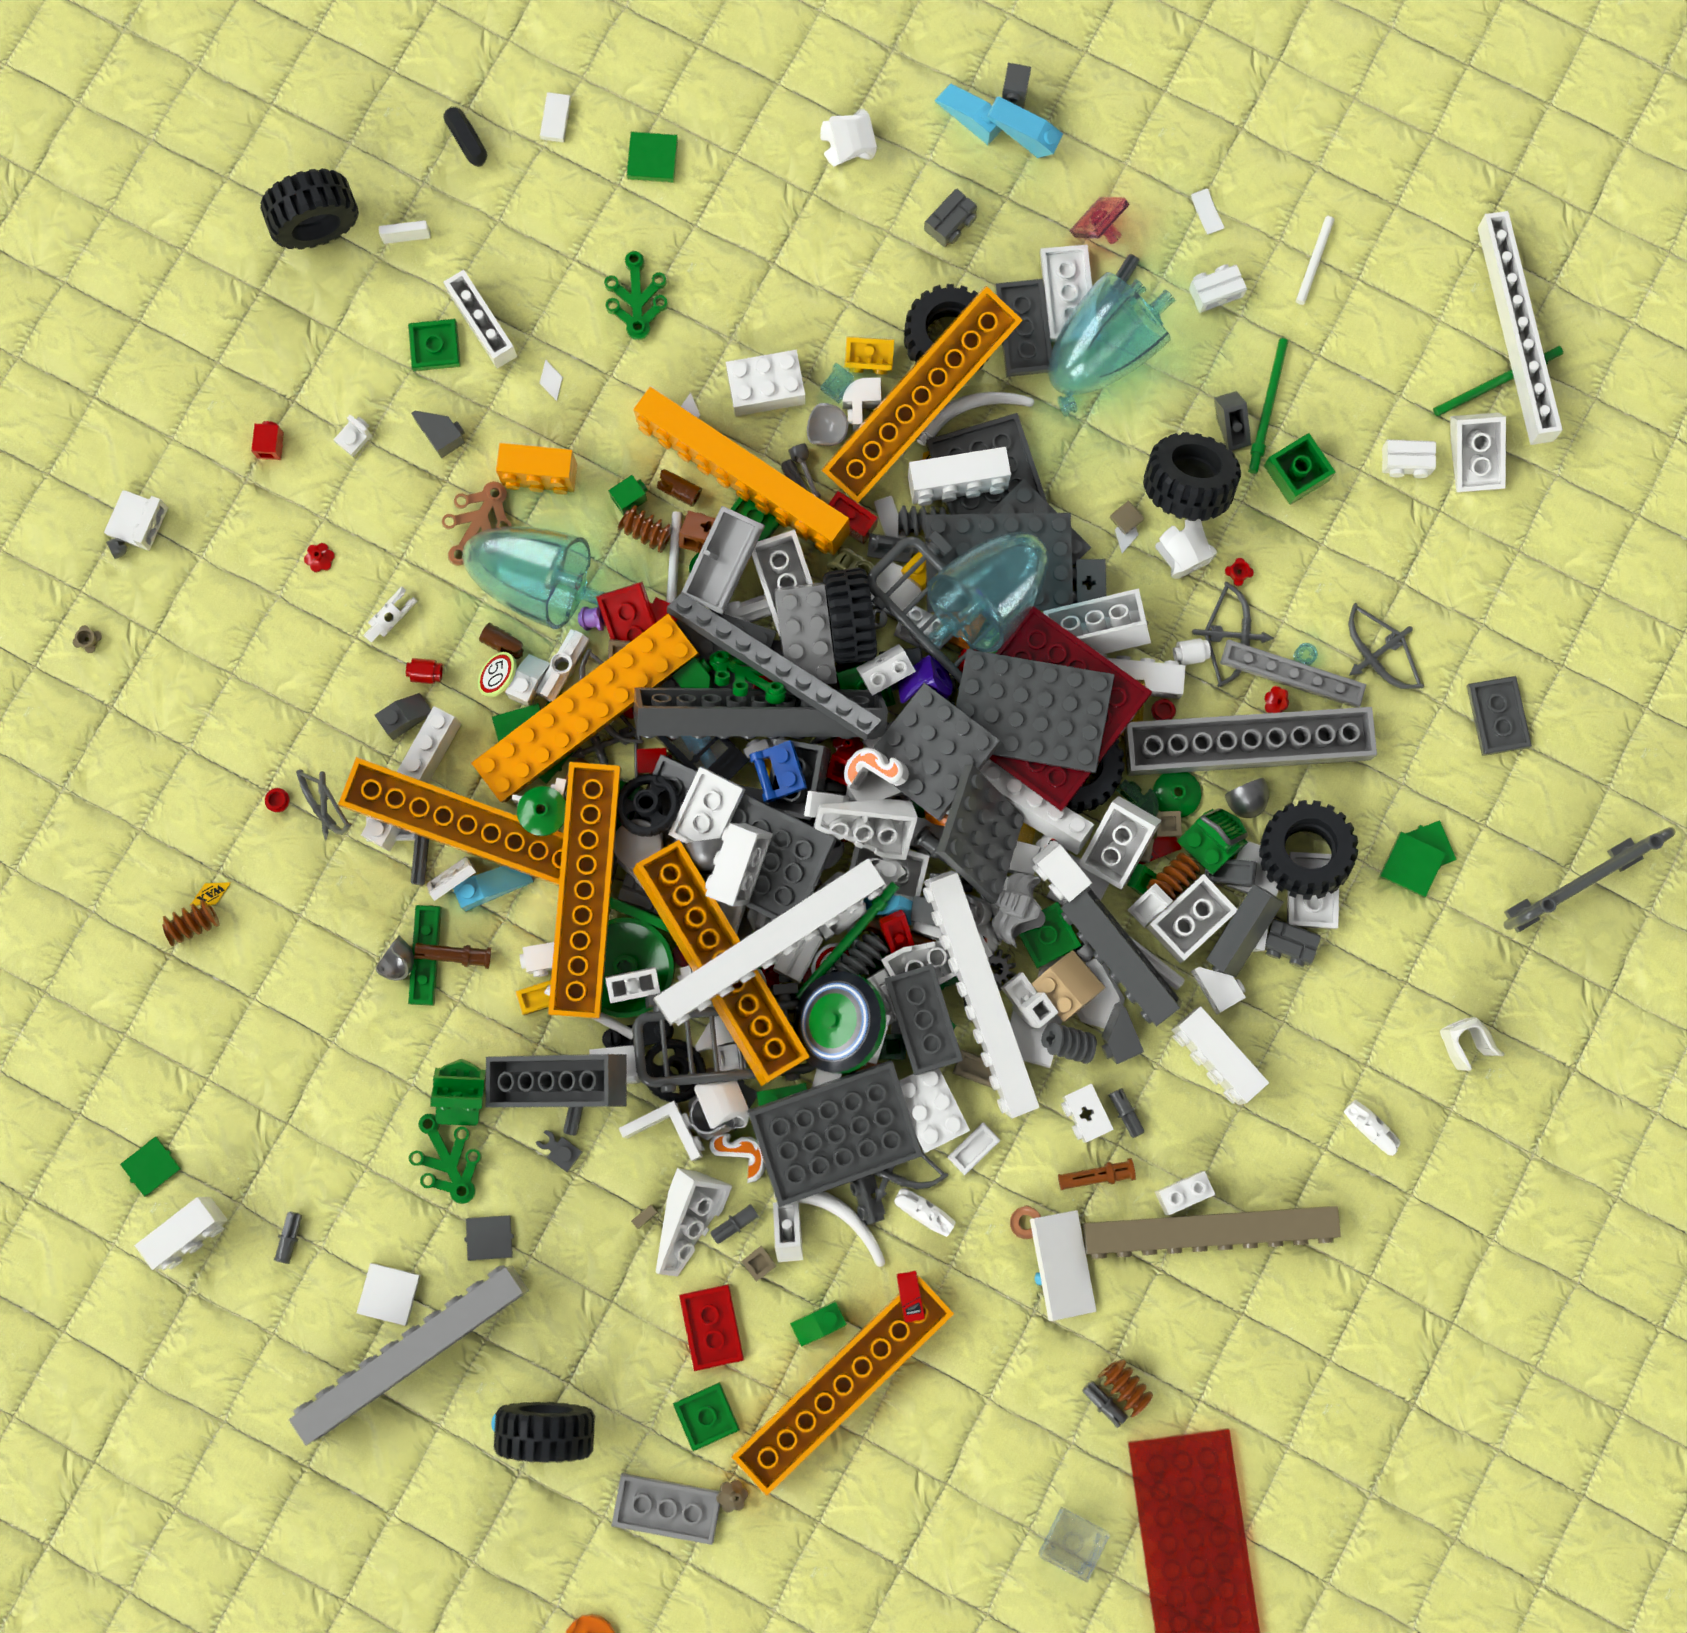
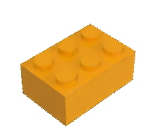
(536, 468)

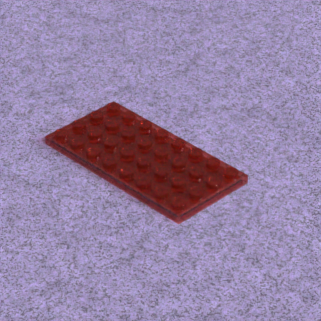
(1193, 1534)

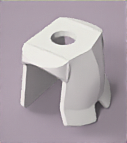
(849, 137)
(1185, 549)
(1481, 1036)
(721, 1104)

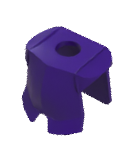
(926, 673)

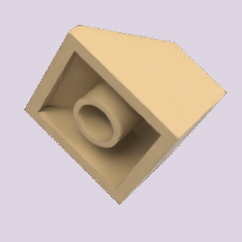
(1069, 985)

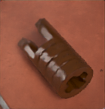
(679, 488)
(501, 641)

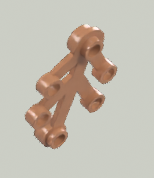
(479, 517)

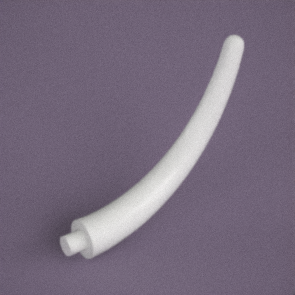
(969, 402)
(839, 1208)

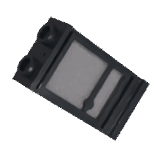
(709, 752)

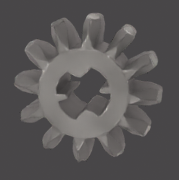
(997, 960)

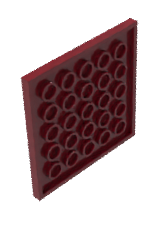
(1048, 642)

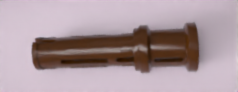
(465, 955)

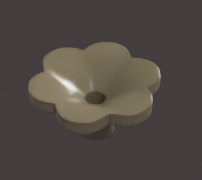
(728, 1494)

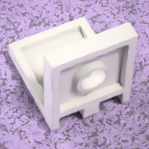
(681, 1122)

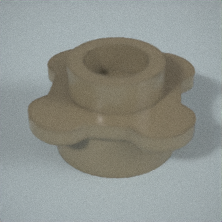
(84, 632)

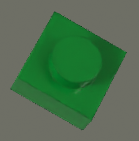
(1141, 878)

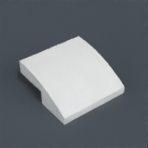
(1030, 1040)

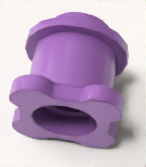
(591, 618)

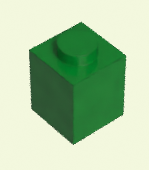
(628, 493)

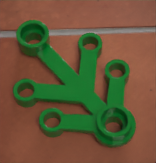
(636, 299)
(723, 662)
(448, 1162)

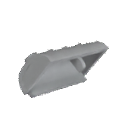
(722, 559)

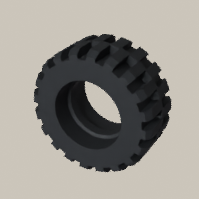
(309, 209)
(931, 306)
(1192, 476)
(850, 615)
(1103, 785)
(1312, 819)
(544, 1432)

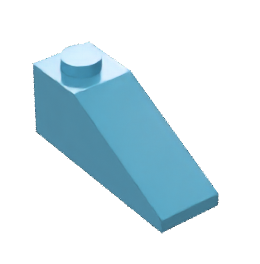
(969, 111)
(1025, 127)
(489, 886)

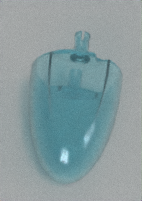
(1107, 336)
(532, 571)
(989, 590)

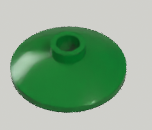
(1168, 801)
(544, 823)

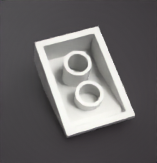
(1479, 451)

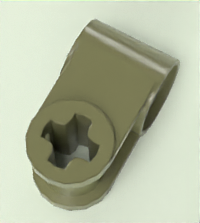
(850, 561)

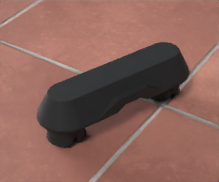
(465, 136)
(650, 1030)

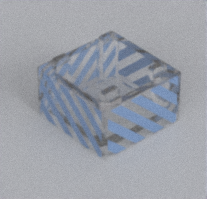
(1074, 1544)

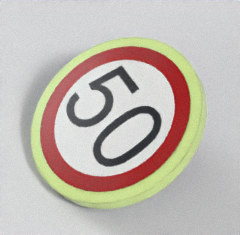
(497, 674)

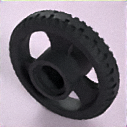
(659, 822)
(677, 1061)

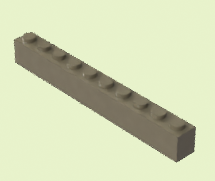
(1211, 1230)

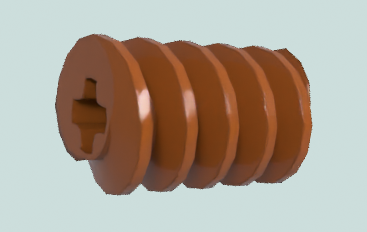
(645, 529)
(1175, 875)
(189, 922)
(1126, 1386)

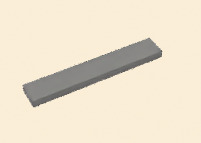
(1293, 673)

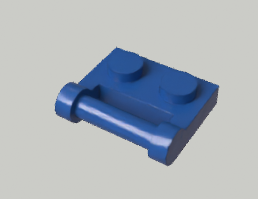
(786, 769)

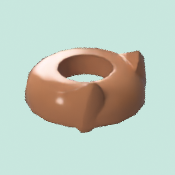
(1015, 1225)

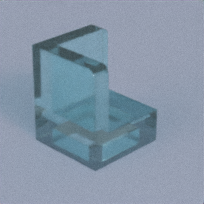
(837, 383)

